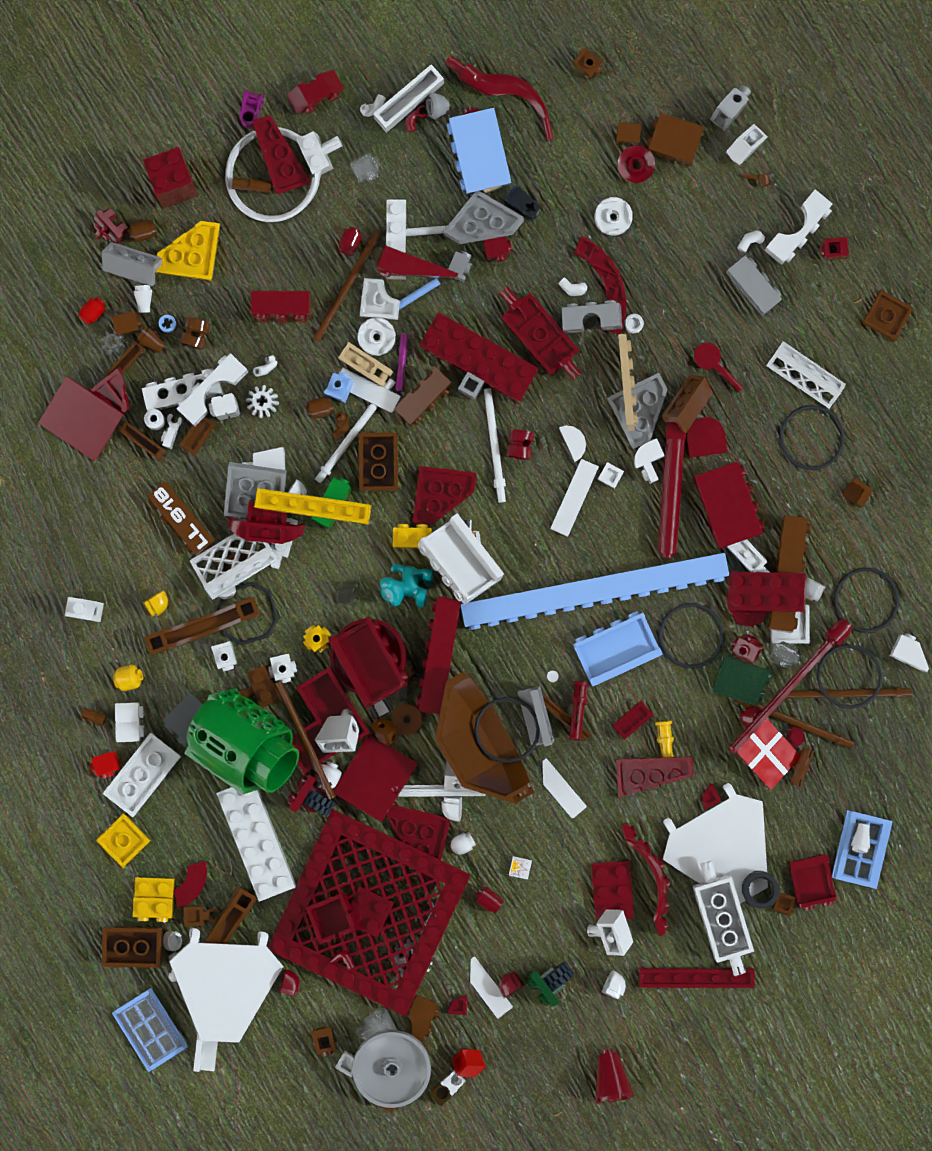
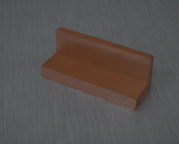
(688, 402)

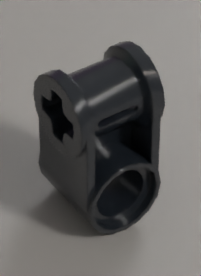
(519, 201)

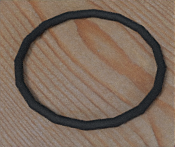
(782, 438)
(866, 570)
(701, 607)
(853, 647)
(477, 725)

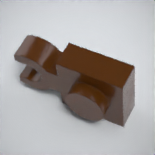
(195, 915)

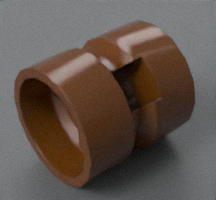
(195, 326)

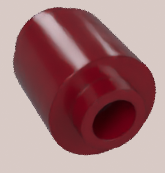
(349, 241)
(488, 899)

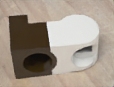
(446, 1088)

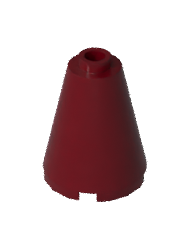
(612, 1080)

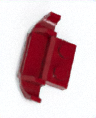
(265, 526)

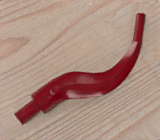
(501, 85)

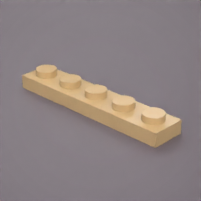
(628, 382)

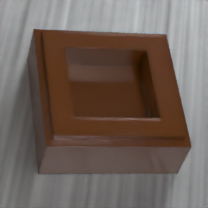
(784, 904)

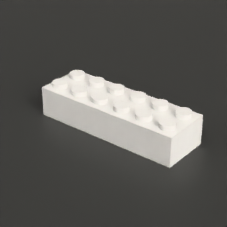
(257, 842)

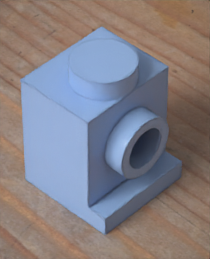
(342, 392)

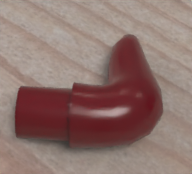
(345, 956)

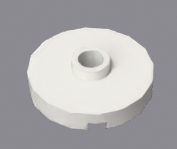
(613, 206)
(372, 327)

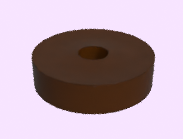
(415, 716)

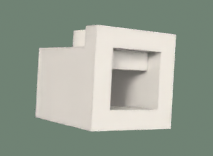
(223, 648)

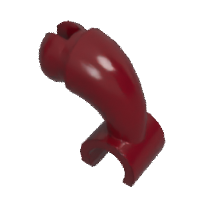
(410, 119)

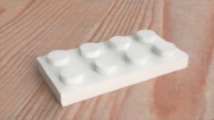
(142, 775)

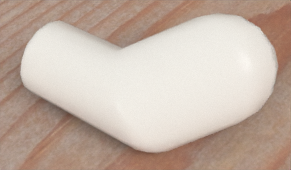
(368, 110)
(573, 289)
(265, 369)

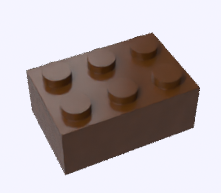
(378, 462)
(132, 946)

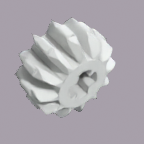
(266, 406)

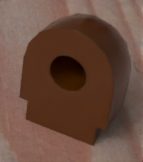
(385, 731)

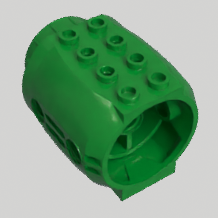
(242, 743)

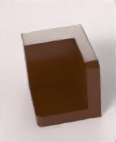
(628, 133)
(857, 492)

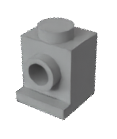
(461, 265)

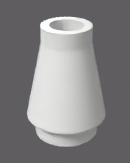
(143, 297)
(861, 840)

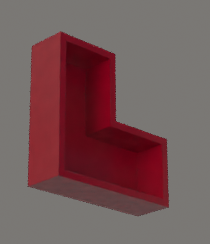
(324, 699)

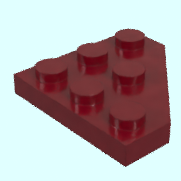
(440, 492)

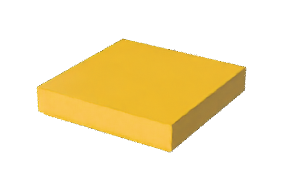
(123, 840)

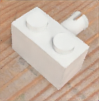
(614, 932)

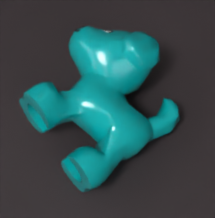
(395, 590)

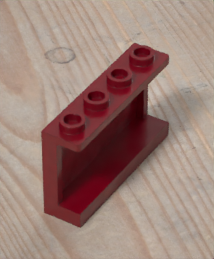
(728, 505)
(369, 662)

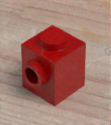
(105, 764)

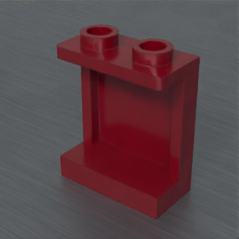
(812, 881)

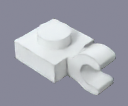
(169, 436)

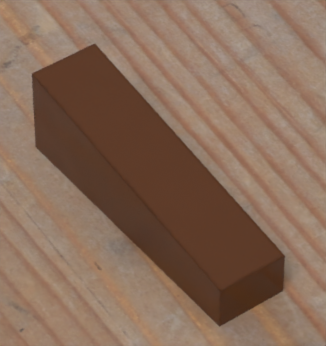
(127, 358)
(142, 441)

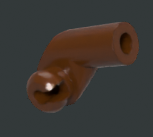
(343, 425)

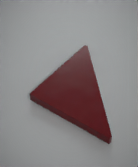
(420, 830)

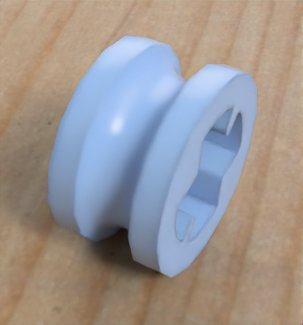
(161, 322)

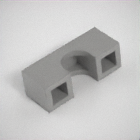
(575, 316)

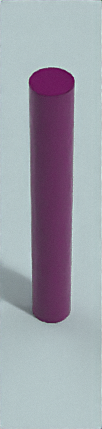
(401, 362)

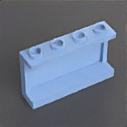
(479, 151)
(616, 648)

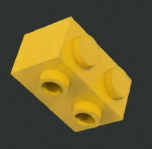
(409, 537)

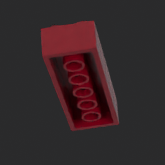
(478, 356)
(439, 655)

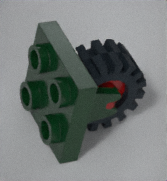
(549, 982)

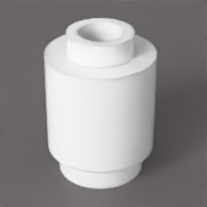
(159, 423)

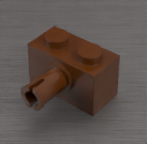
(261, 687)

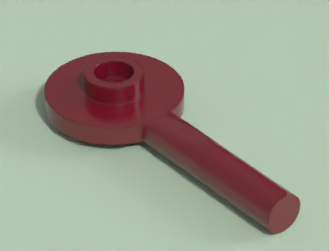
(708, 357)

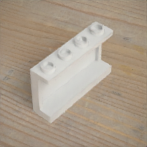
(460, 560)

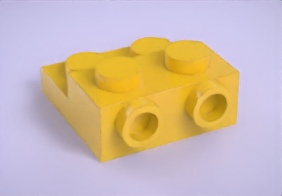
(153, 898)

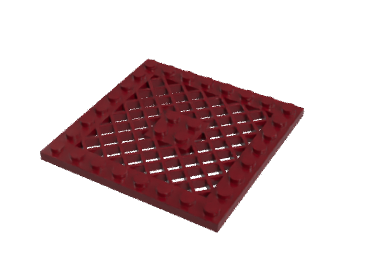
(370, 911)

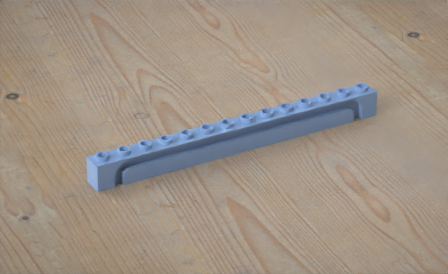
(595, 590)

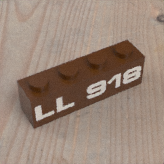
(181, 518)

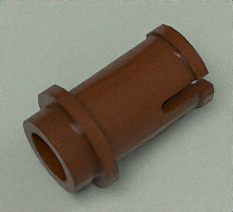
(93, 716)

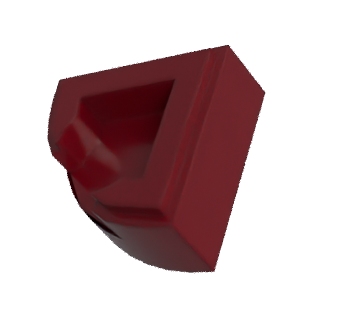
(710, 797)
(458, 1006)

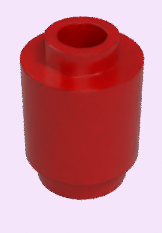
(92, 310)

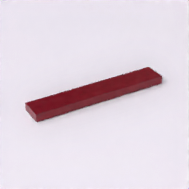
(695, 978)

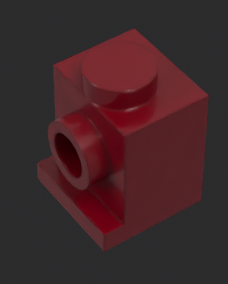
(839, 244)

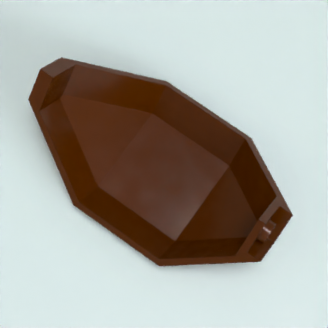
(458, 743)

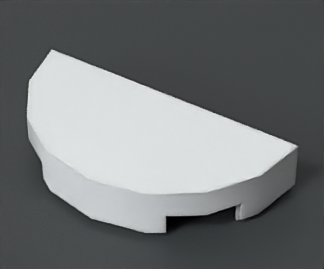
(574, 440)

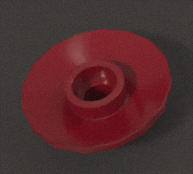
(636, 154)

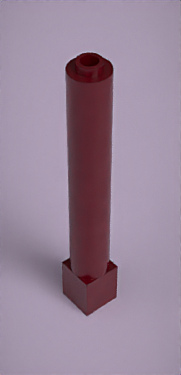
(671, 490)

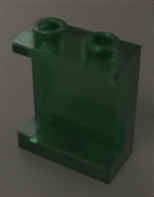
(741, 680)

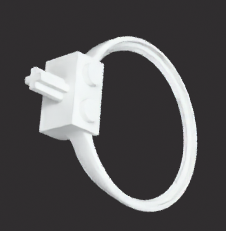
(315, 156)

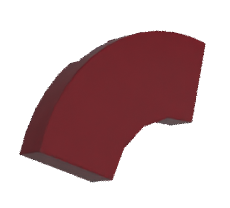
(192, 885)

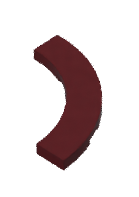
(606, 271)

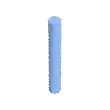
(418, 293)

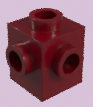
(747, 648)

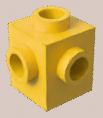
(317, 646)

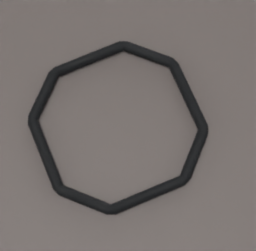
(273, 608)

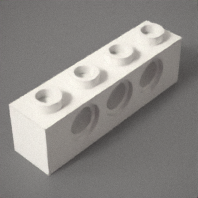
(152, 390)

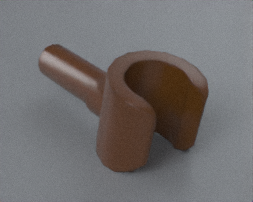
(763, 179)

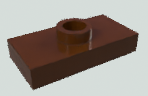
(197, 436)

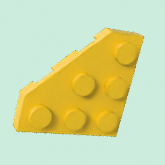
(192, 253)

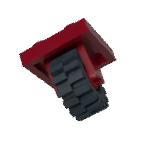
(309, 797)

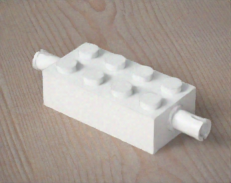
(723, 918)

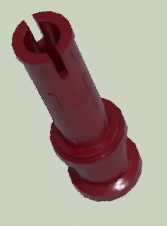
(578, 700)

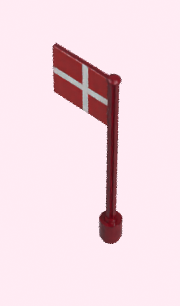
(761, 743)

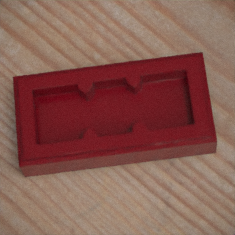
(632, 720)

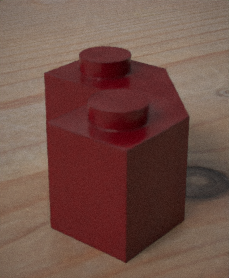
(323, 88)

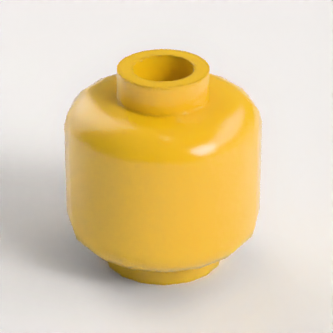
(127, 678)

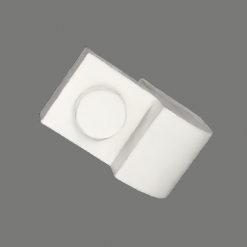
(645, 456)

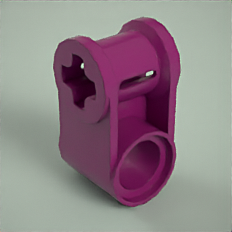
(251, 105)

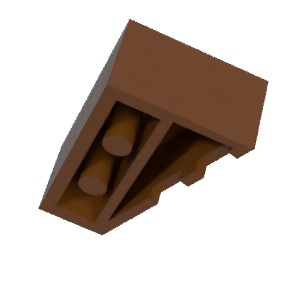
(423, 397)

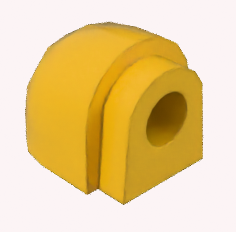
(157, 603)

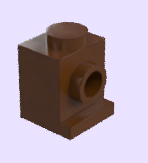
(589, 71)
(318, 1034)

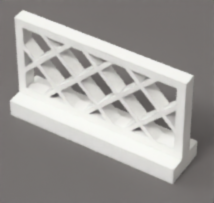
(239, 571)

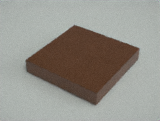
(887, 315)

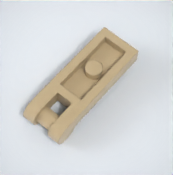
(364, 364)

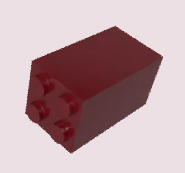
(170, 177)

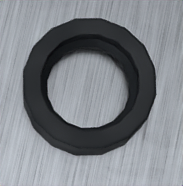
(771, 899)

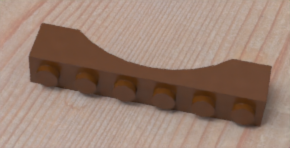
(202, 626)
(231, 916)
(421, 1015)

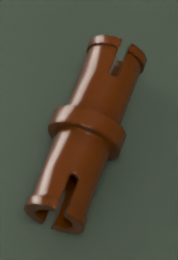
(251, 185)
(802, 767)

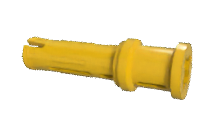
(665, 737)

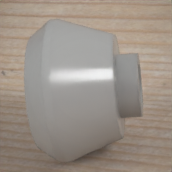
(436, 105)

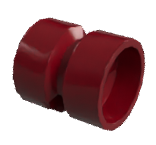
(520, 444)

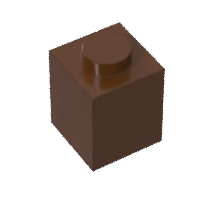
(127, 323)

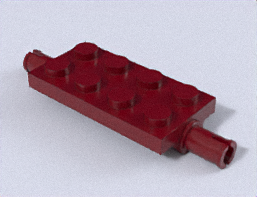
(540, 333)

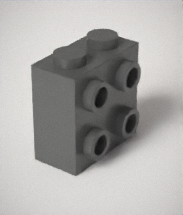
(181, 717)

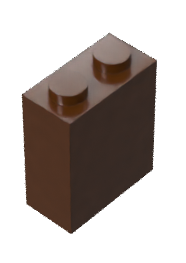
(674, 139)

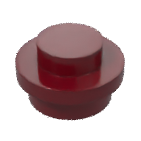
(795, 737)

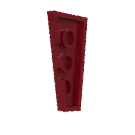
(279, 158)
(647, 773)

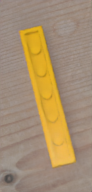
(312, 506)

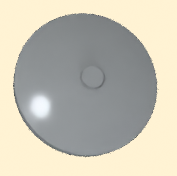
(391, 1068)

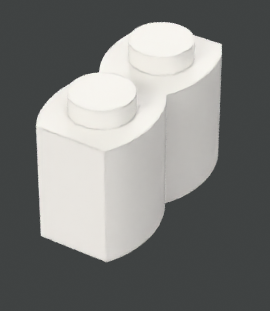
(128, 722)

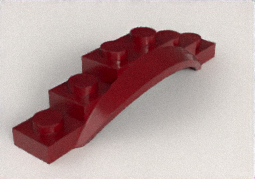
(661, 881)

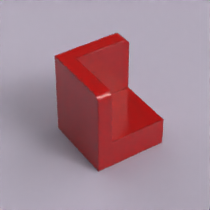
(468, 1063)

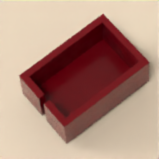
(281, 306)

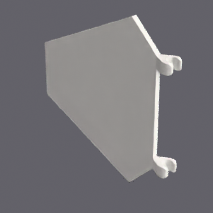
(727, 836)
(224, 984)

